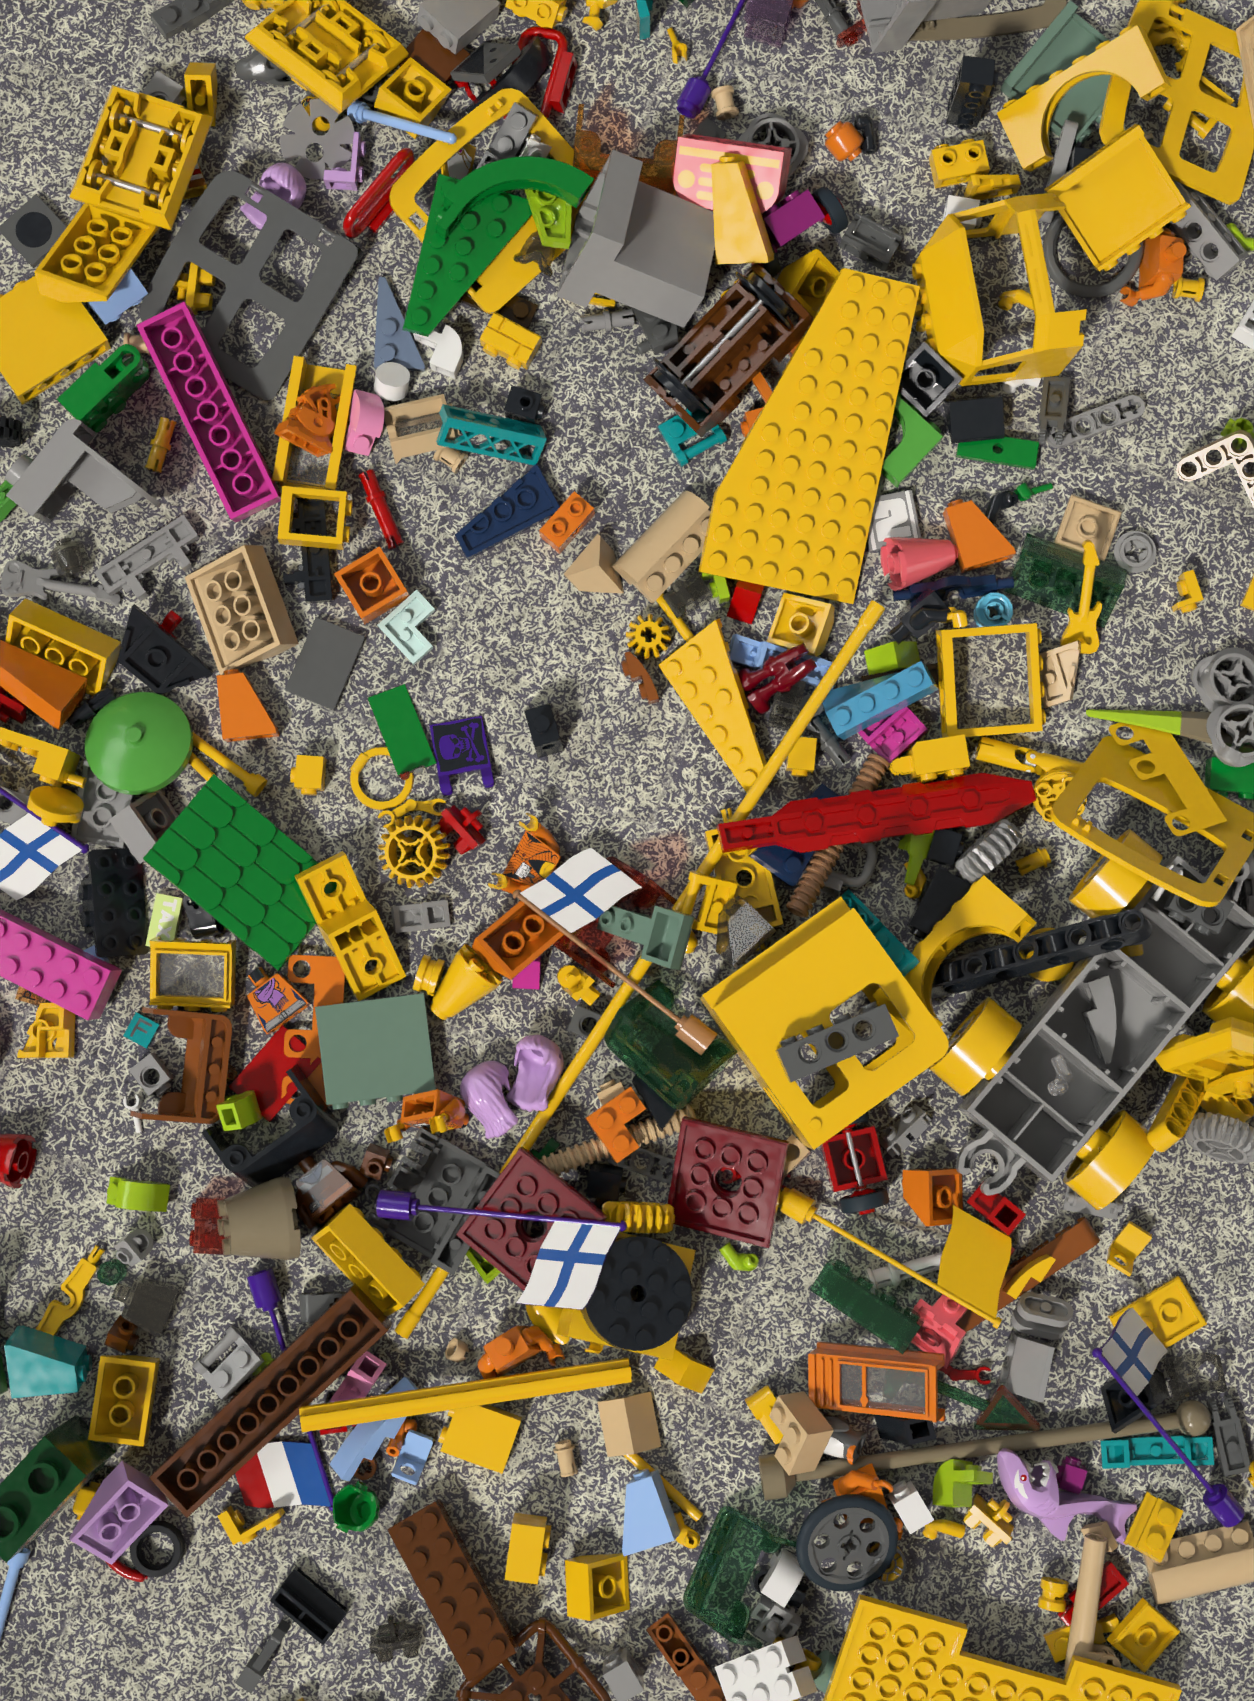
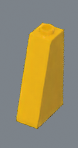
(737, 217)

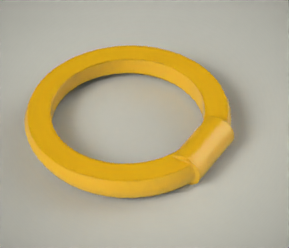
(357, 767)

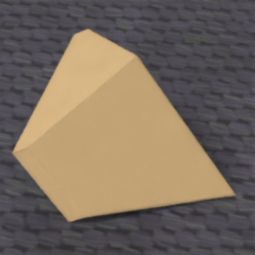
(594, 569)

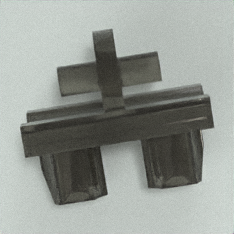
(395, 1636)

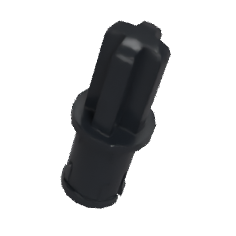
(91, 707)

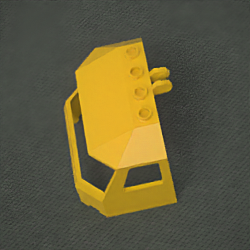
(951, 303)

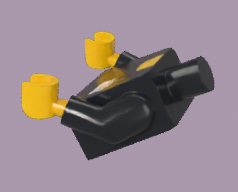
(923, 614)

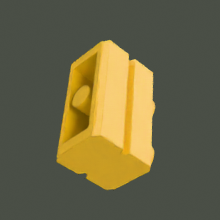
(510, 341)

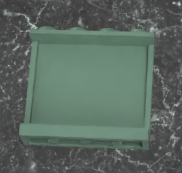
(1054, 51)
(375, 1050)

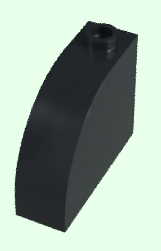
(936, 903)

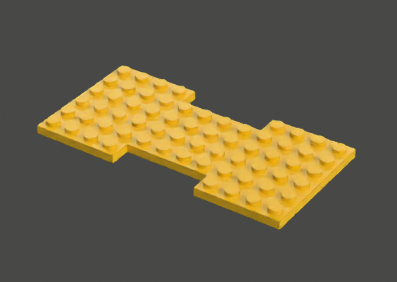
(919, 1657)

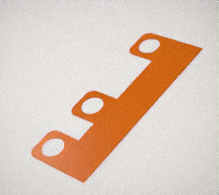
(328, 990)

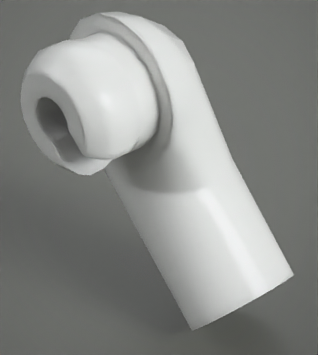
(1010, 386)

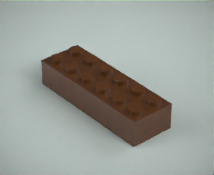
(454, 1590)

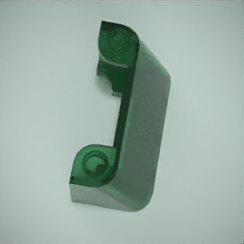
(648, 1046)

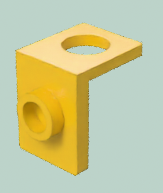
(1127, 1247)

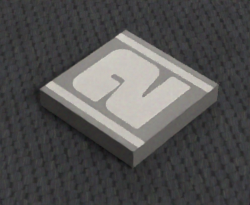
(892, 517)

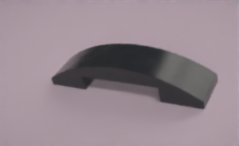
(522, 74)

